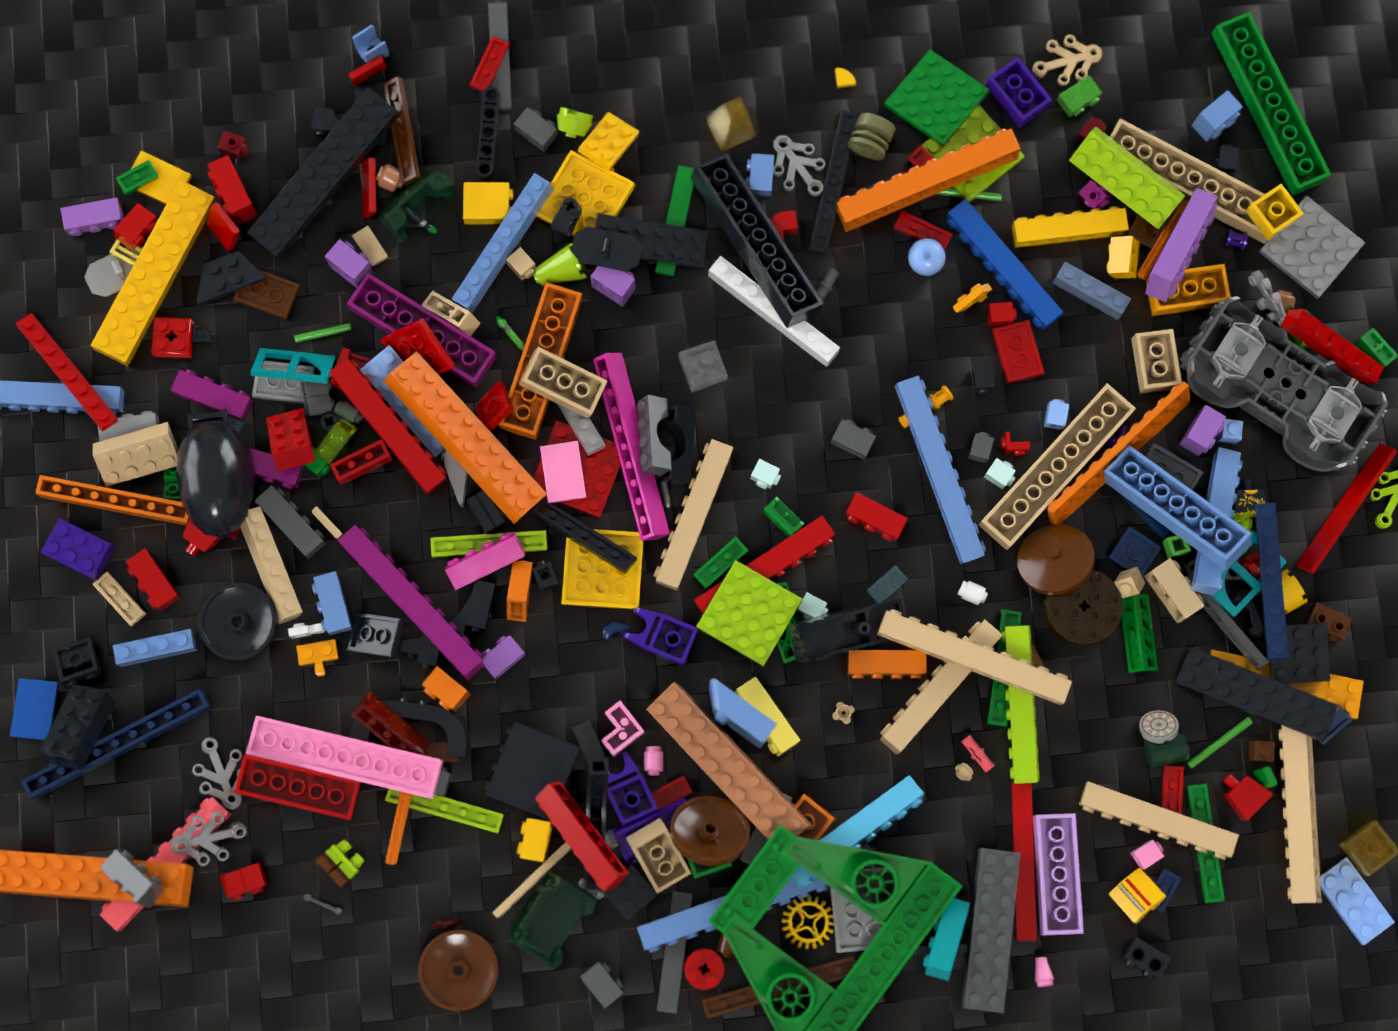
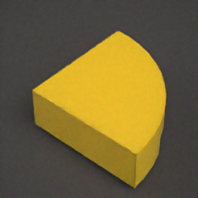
(844, 78)

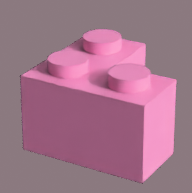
(626, 729)

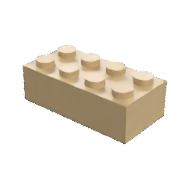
(562, 382)
(136, 454)

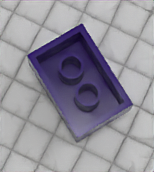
(1018, 92)
(78, 549)

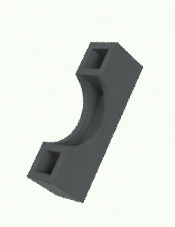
(654, 456)

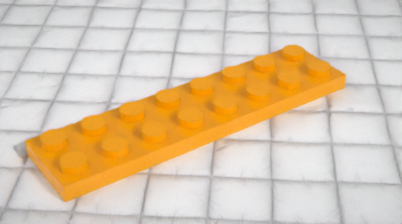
(1338, 690)

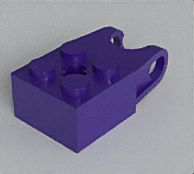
(658, 630)
(626, 785)

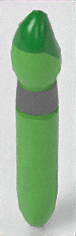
(510, 332)

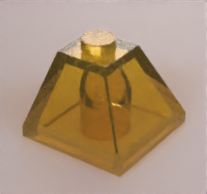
(731, 124)

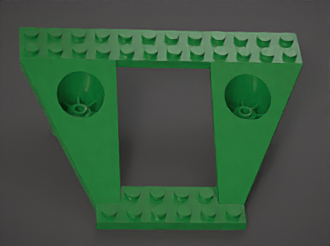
(906, 917)

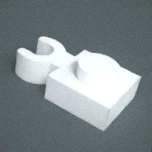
(301, 630)

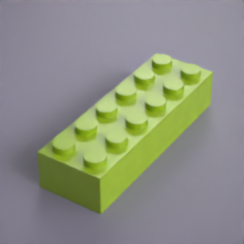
(1127, 177)

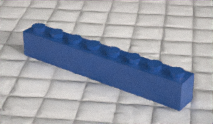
(1004, 265)

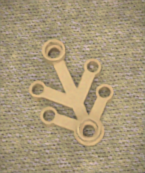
(1070, 59)

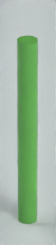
(983, 195)
(1219, 743)

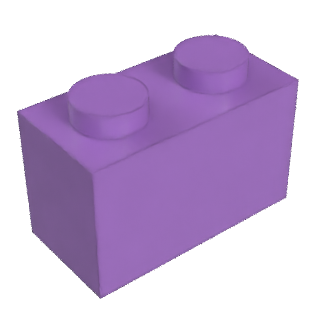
(502, 656)

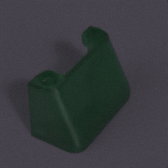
(431, 182)
(549, 919)

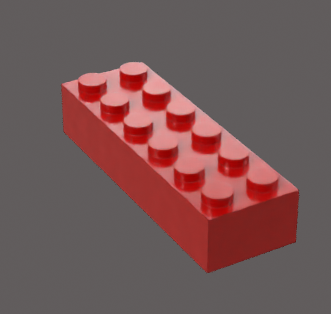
(297, 787)

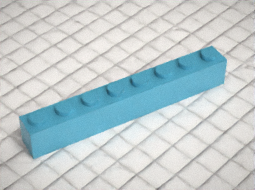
(868, 822)

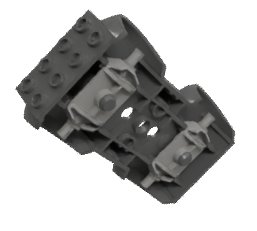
(1228, 372)

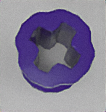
(1236, 239)

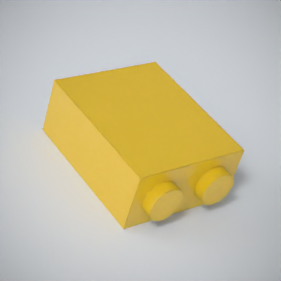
(486, 202)

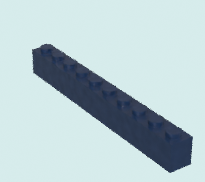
(120, 743)

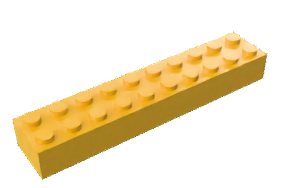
(153, 273)

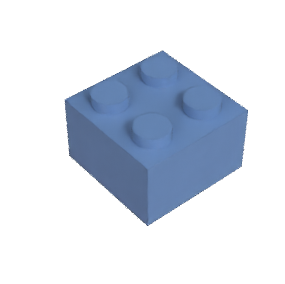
(1217, 116)

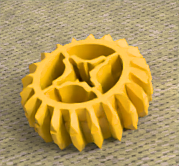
(822, 912)

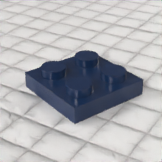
(1134, 551)

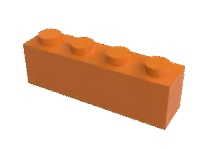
(886, 662)

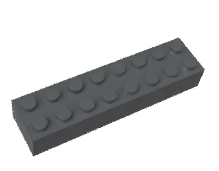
(990, 930)

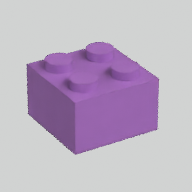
(348, 262)
(613, 283)
(1203, 430)

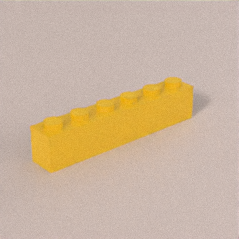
(1069, 227)

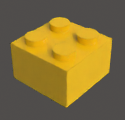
(1274, 212)
(535, 840)

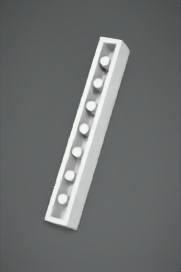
(752, 296)

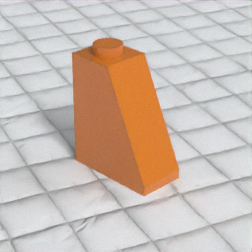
(519, 591)

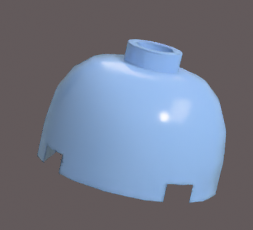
(926, 257)

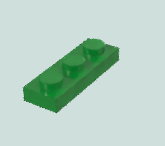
(720, 562)

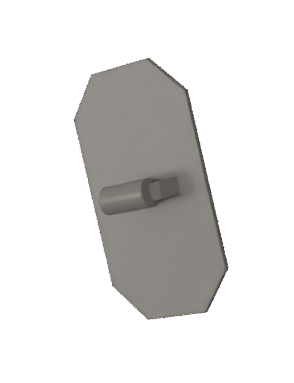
(109, 274)

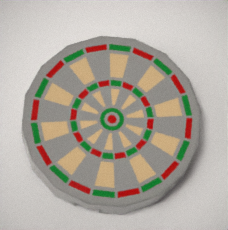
(1159, 726)

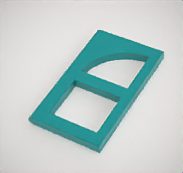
(322, 362)
(1221, 595)

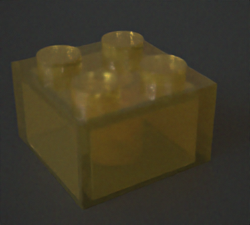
(1369, 848)

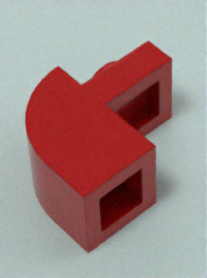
(785, 223)

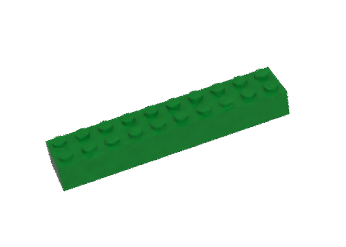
(1271, 103)

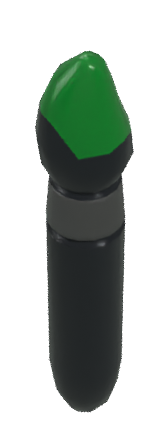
(419, 220)

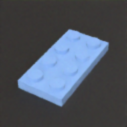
(1354, 901)

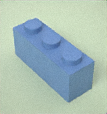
(331, 603)

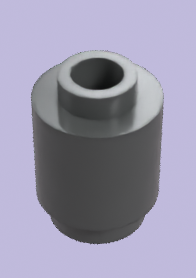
(347, 412)

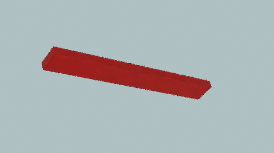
(1346, 508)
(1023, 843)

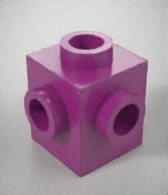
(1095, 195)

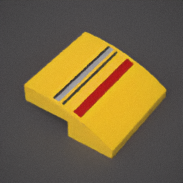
(1137, 895)

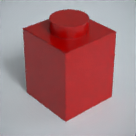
(1001, 314)

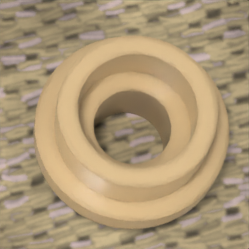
(964, 772)

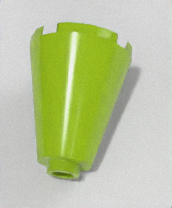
(560, 268)

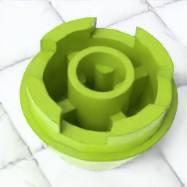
(573, 122)

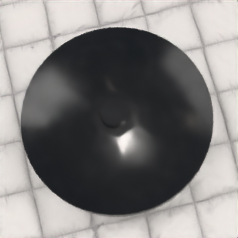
(238, 621)

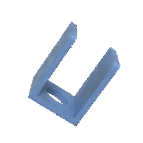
(366, 39)

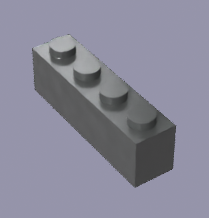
(290, 522)

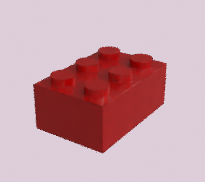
(231, 190)
(290, 439)

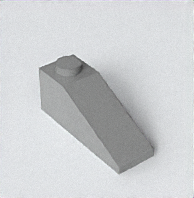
(457, 476)

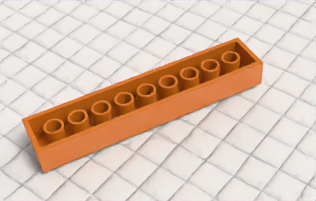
(928, 179)
(464, 437)
(83, 879)

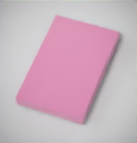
(563, 472)

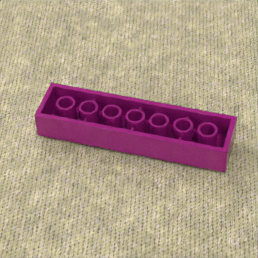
(393, 310)

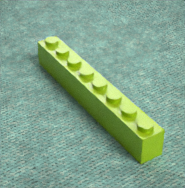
(1021, 712)

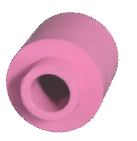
(653, 760)

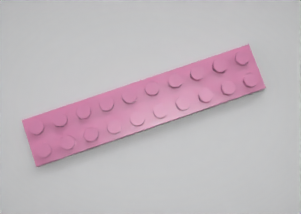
(344, 757)

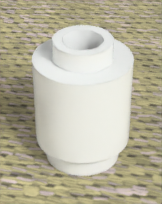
(972, 592)

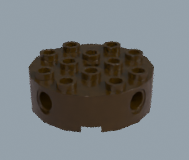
(1089, 626)

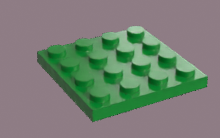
(936, 97)

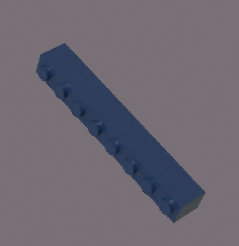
(1271, 582)

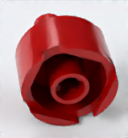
(710, 978)

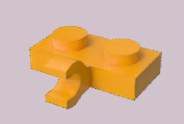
(977, 294)
(316, 654)

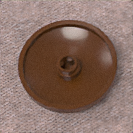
(1056, 559)
(709, 830)
(458, 970)

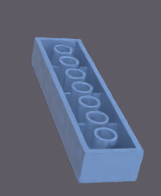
(1177, 507)

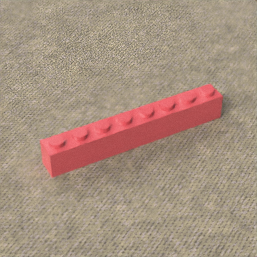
(121, 913)

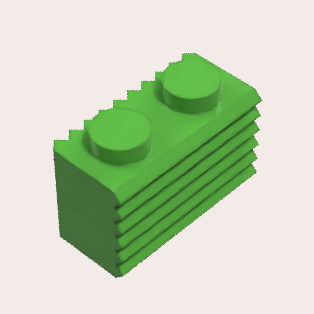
(1079, 96)

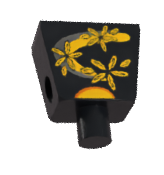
(1248, 498)

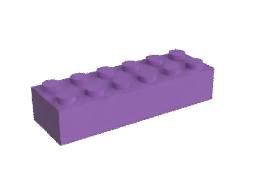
(1182, 245)

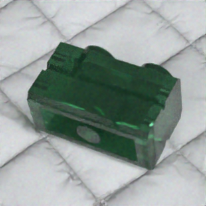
(1167, 752)

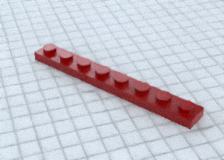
(67, 372)

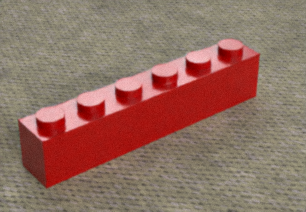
(1332, 346)
(581, 836)

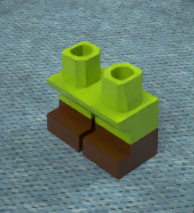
(336, 855)

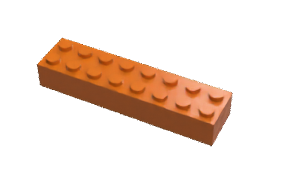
(551, 332)

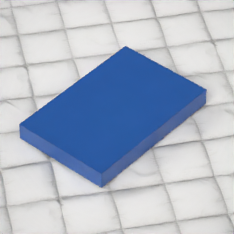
(34, 708)

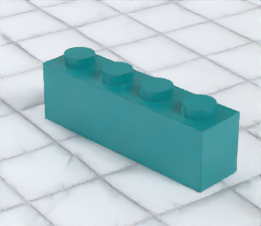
(947, 940)

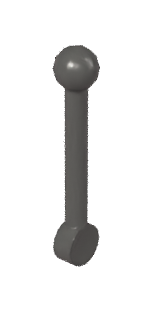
(308, 897)

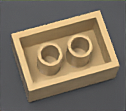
(1156, 361)
(1174, 590)
(658, 855)

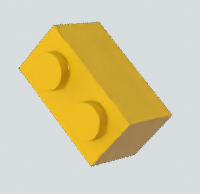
(1123, 257)

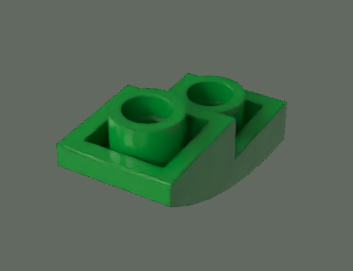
(171, 489)

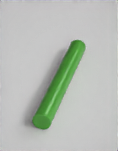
(322, 333)

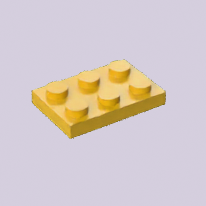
(608, 141)

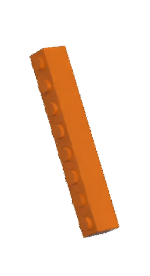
(111, 500)

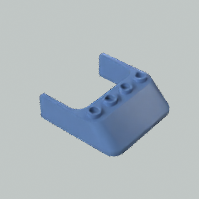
(739, 714)

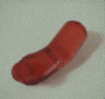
(445, 924)

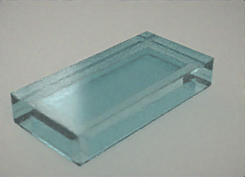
(887, 584)

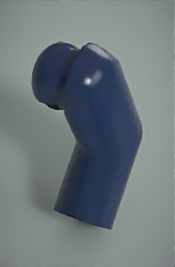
(612, 628)

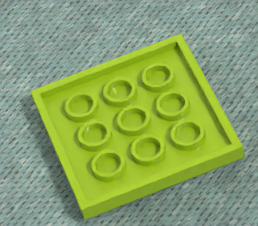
(974, 128)
(749, 613)

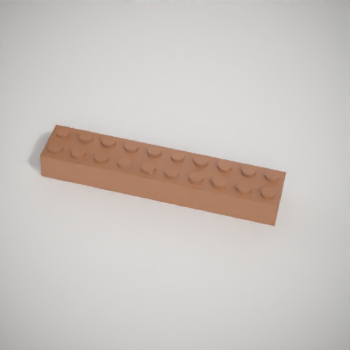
(726, 763)

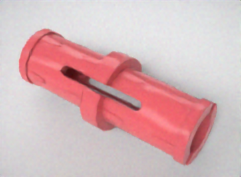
(977, 753)

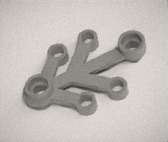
(797, 163)
(1272, 301)
(221, 777)
(205, 838)

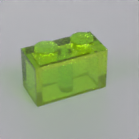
(335, 441)

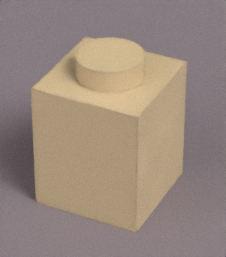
(521, 264)
(1129, 582)

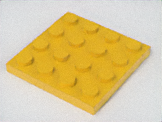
(591, 186)
(597, 583)

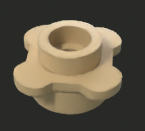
(838, 713)

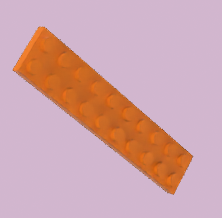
(1137, 437)

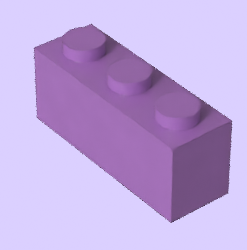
(92, 216)

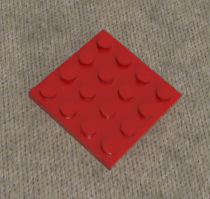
(598, 471)

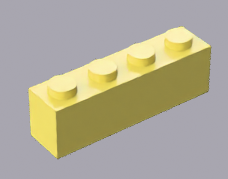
(782, 736)

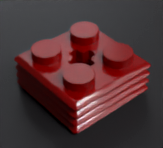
(178, 348)

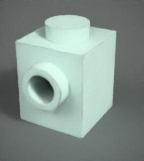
(1000, 473)
(765, 474)
(812, 607)

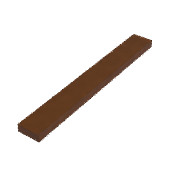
(746, 997)

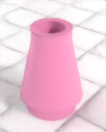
(1043, 973)

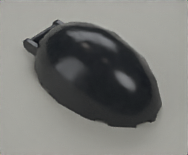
(214, 475)

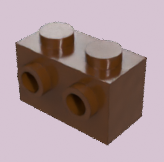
(1336, 622)

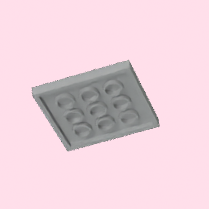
(1313, 248)
(852, 926)

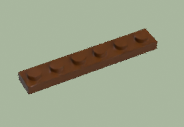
(402, 132)

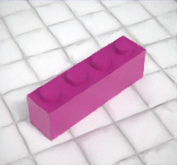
(484, 561)

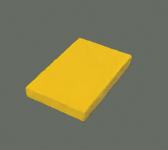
(168, 178)

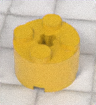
(1292, 592)

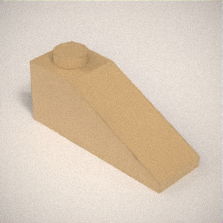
(451, 313)

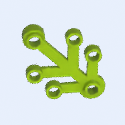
(1392, 502)

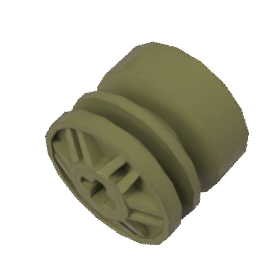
(871, 136)

